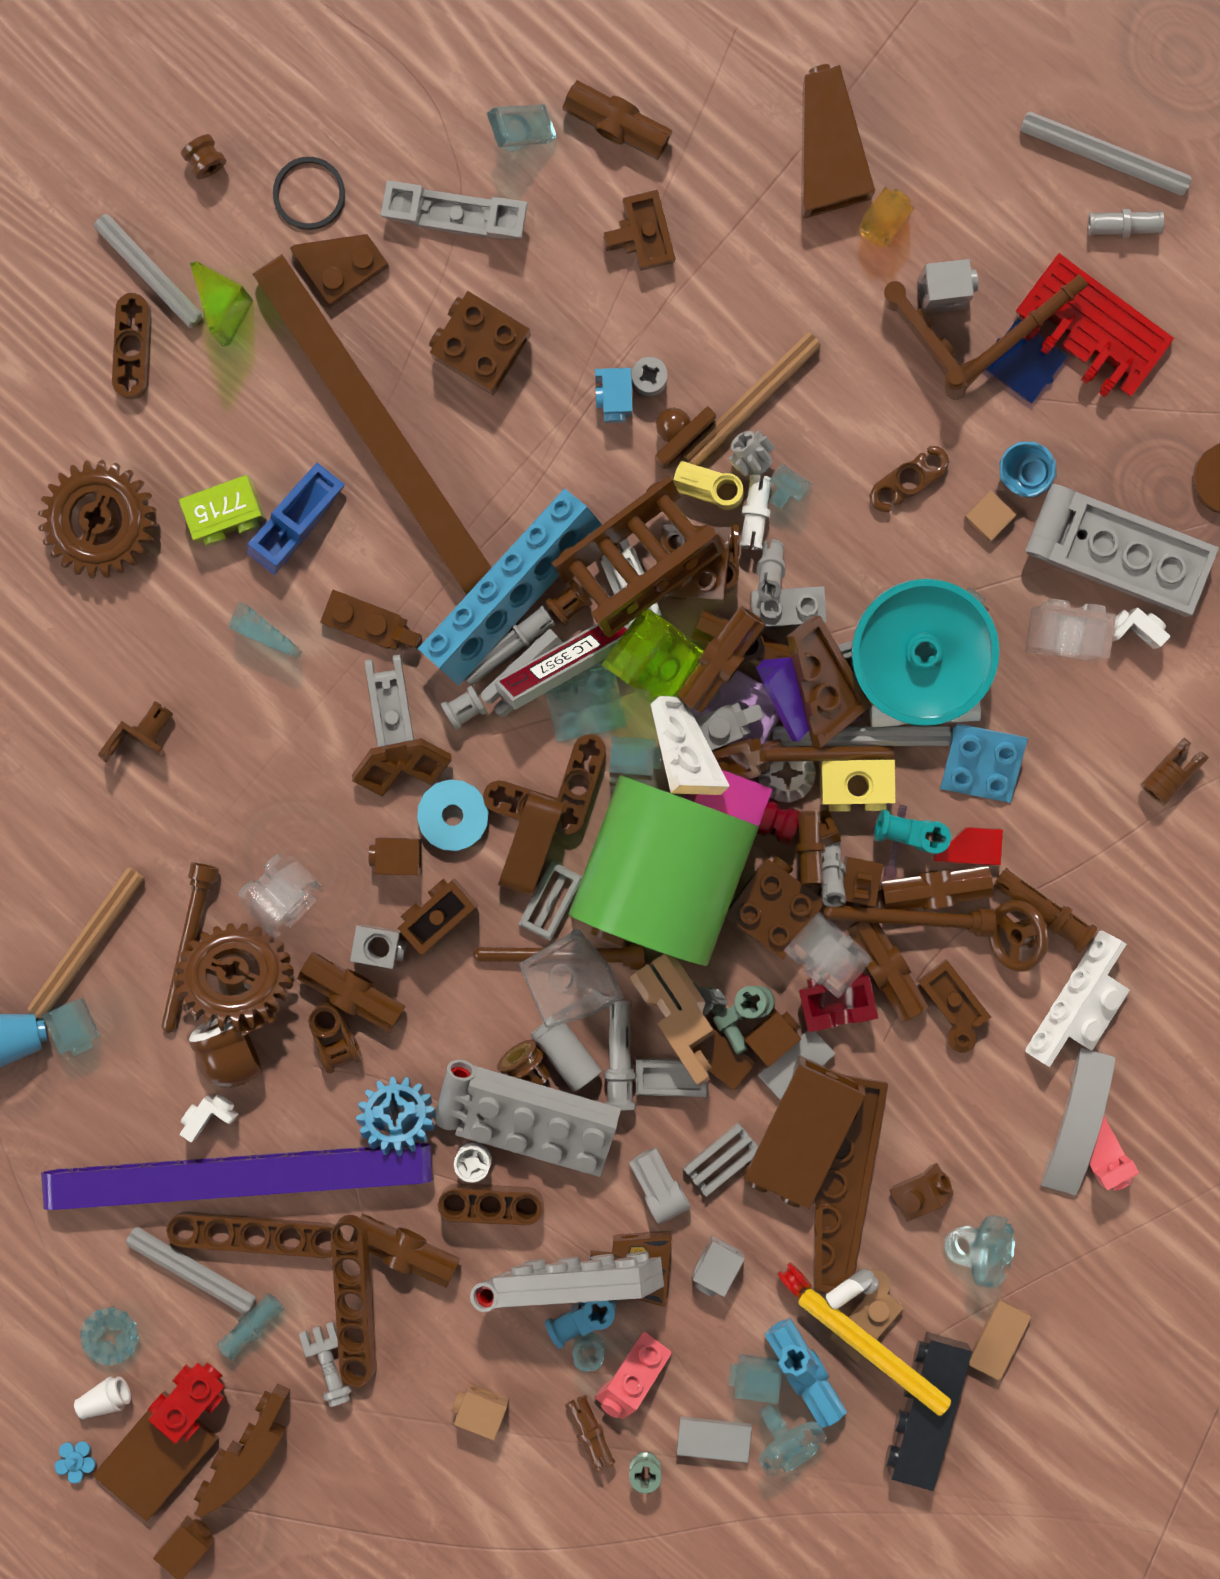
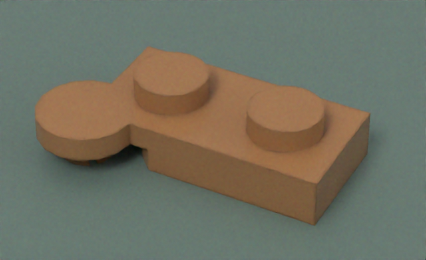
(872, 1313)

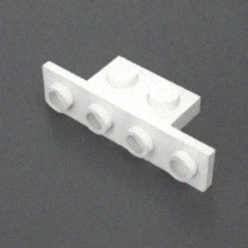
(1084, 1004)

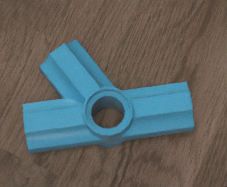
(805, 1372)

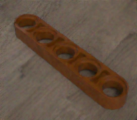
(237, 1238)
(360, 1286)

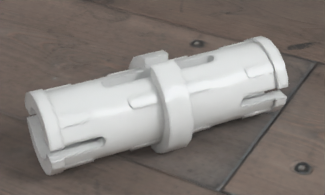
(755, 512)

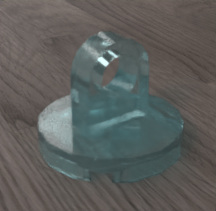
(989, 1249)
(790, 1446)

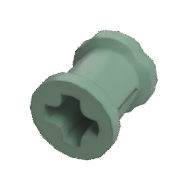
(654, 1476)

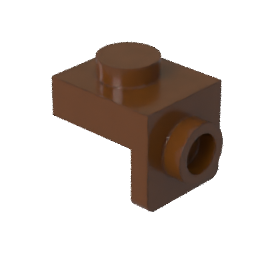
(922, 1193)

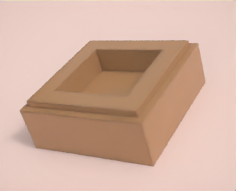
(990, 515)

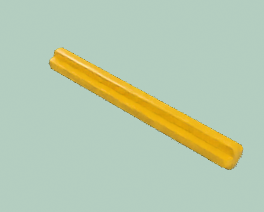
(875, 1352)

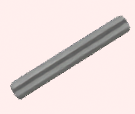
(148, 270)
(190, 1270)

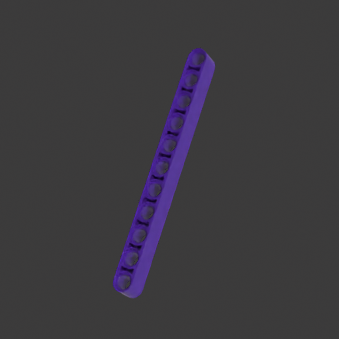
(234, 1176)

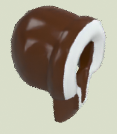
(228, 1056)

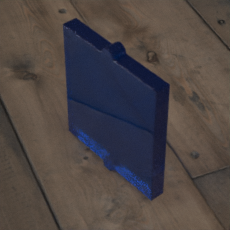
(1026, 367)

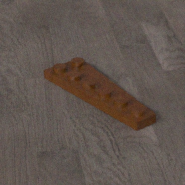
(845, 1191)

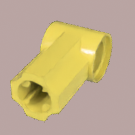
(704, 485)

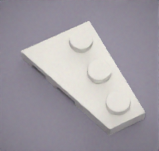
(685, 751)

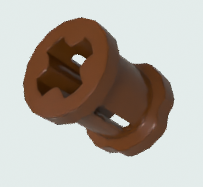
(558, 603)

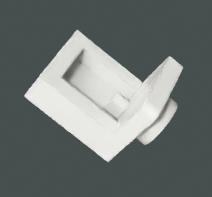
(1147, 627)
(197, 1117)

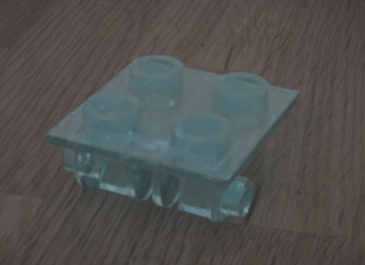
(586, 704)

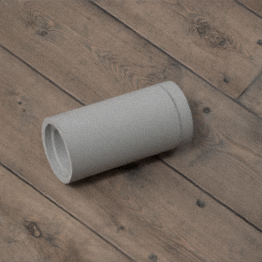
(566, 1054)

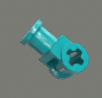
(912, 832)

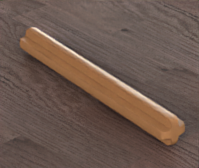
(752, 399)
(86, 942)

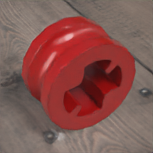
(794, 1280)

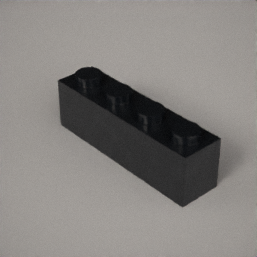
(921, 1432)

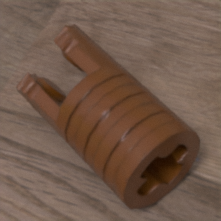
(1170, 777)

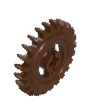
(107, 485)
(241, 991)

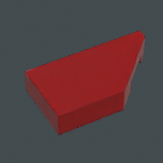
(974, 847)

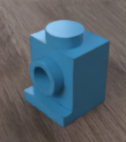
(615, 394)

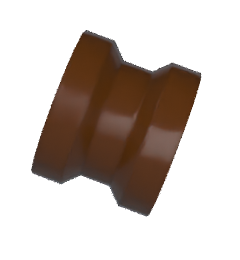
(203, 156)

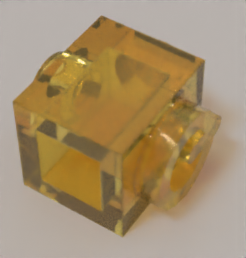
(886, 217)

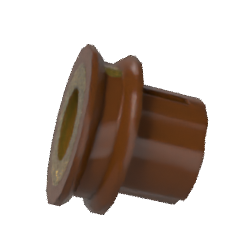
(524, 1063)

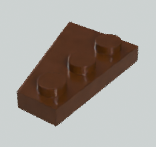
(825, 681)

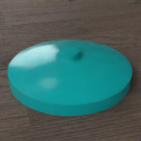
(925, 651)

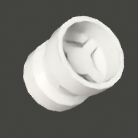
(471, 1168)

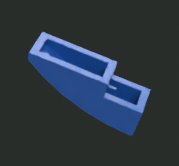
(294, 518)

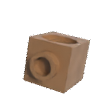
(479, 1410)

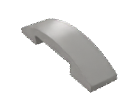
(453, 212)
(1080, 1121)

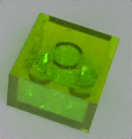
(653, 657)

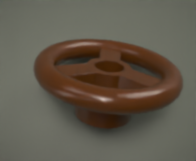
(1021, 935)

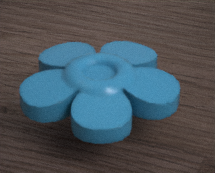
(75, 1462)

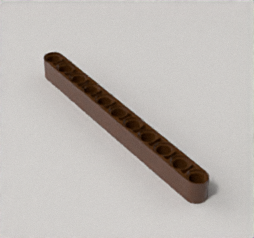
(373, 422)

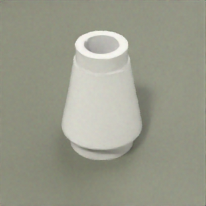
(104, 1398)

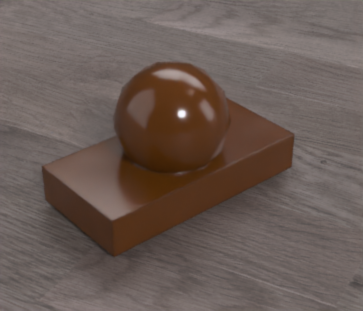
(678, 429)

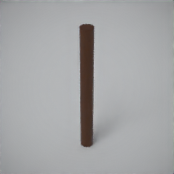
(832, 753)

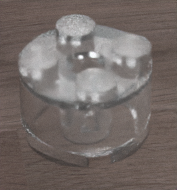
(280, 894)
(828, 954)

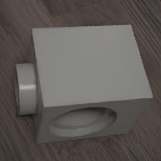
(362, 946)
(717, 1267)

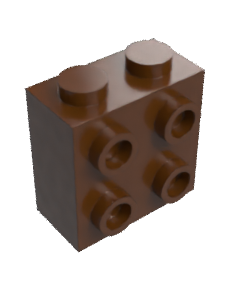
(479, 342)
(774, 906)

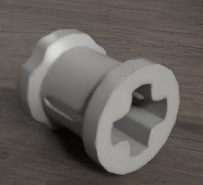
(452, 708)

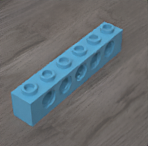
(508, 588)

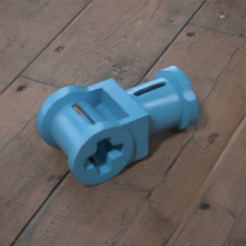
(580, 1321)

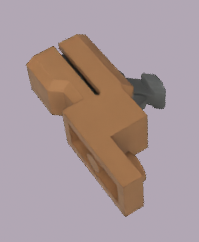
(685, 1008)

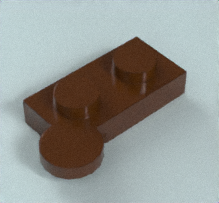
(956, 1004)

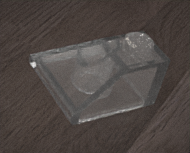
(570, 980)

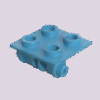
(983, 762)

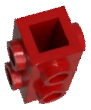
(195, 1392)

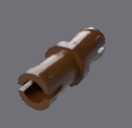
(810, 848)
(590, 1433)

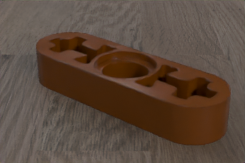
(141, 320)

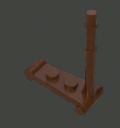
(961, 376)

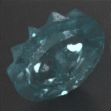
(104, 1351)

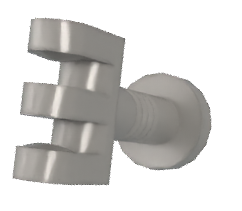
(322, 1347)

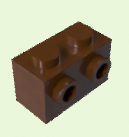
(440, 914)

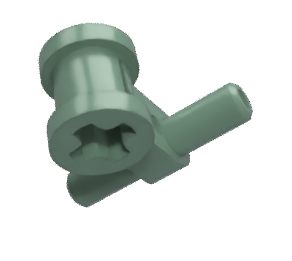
(726, 1019)

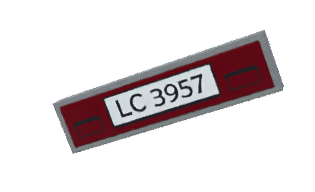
(557, 666)

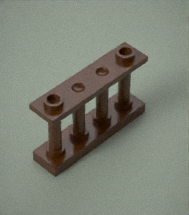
(644, 589)

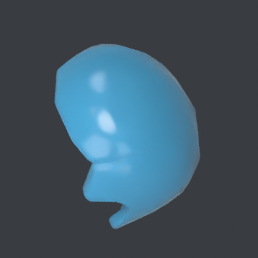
(1028, 469)

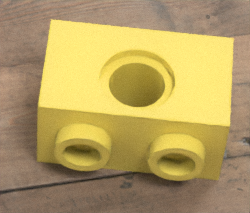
(878, 777)

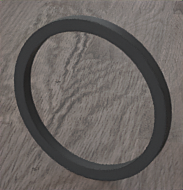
(308, 226)

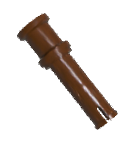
(1059, 919)

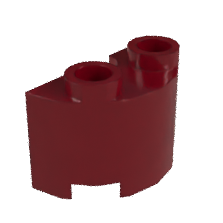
(826, 1011)

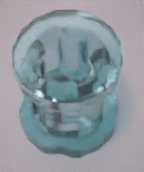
(592, 1362)

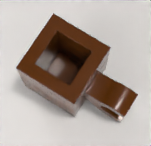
(861, 882)

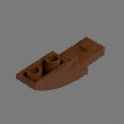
(242, 1463)

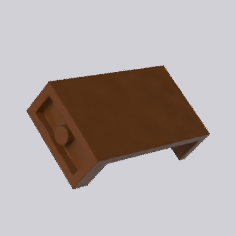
(805, 1133)

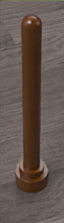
(201, 879)
(980, 922)
(630, 955)

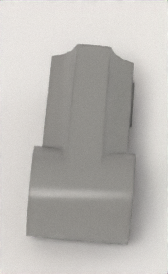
(662, 1193)

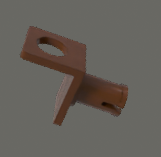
(144, 733)

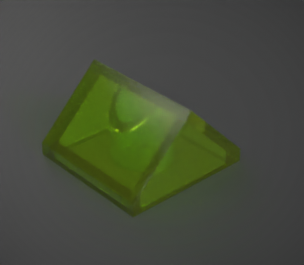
(223, 302)

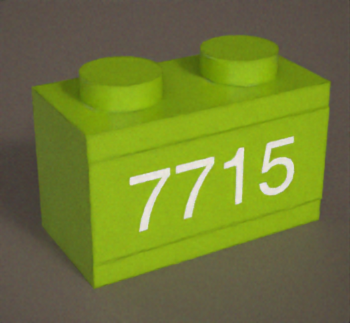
(223, 510)

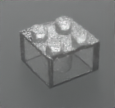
(1070, 632)

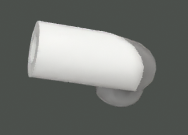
(860, 1282)

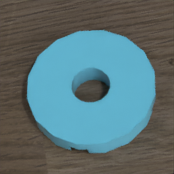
(431, 815)

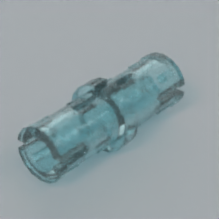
(250, 1326)

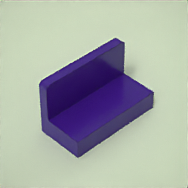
(784, 692)

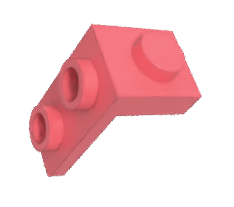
(1109, 1161)
(634, 1377)

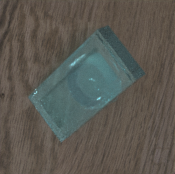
(521, 126)

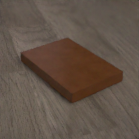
(149, 1466)

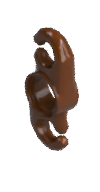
(925, 474)

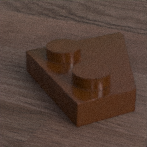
(340, 264)

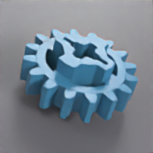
(382, 1115)

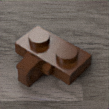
(643, 231)

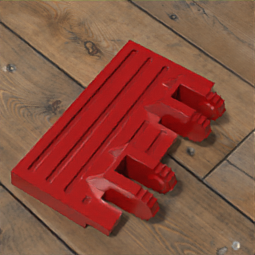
(1098, 324)

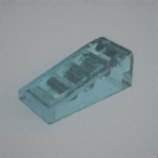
(253, 625)

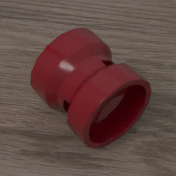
(778, 822)

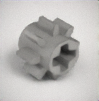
(751, 453)

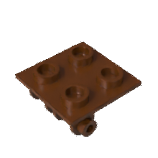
(711, 579)

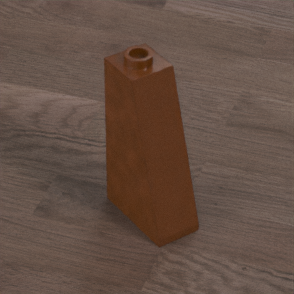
(832, 151)

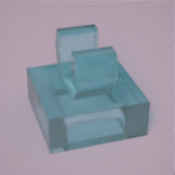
(789, 485)

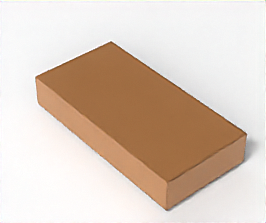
(999, 1339)

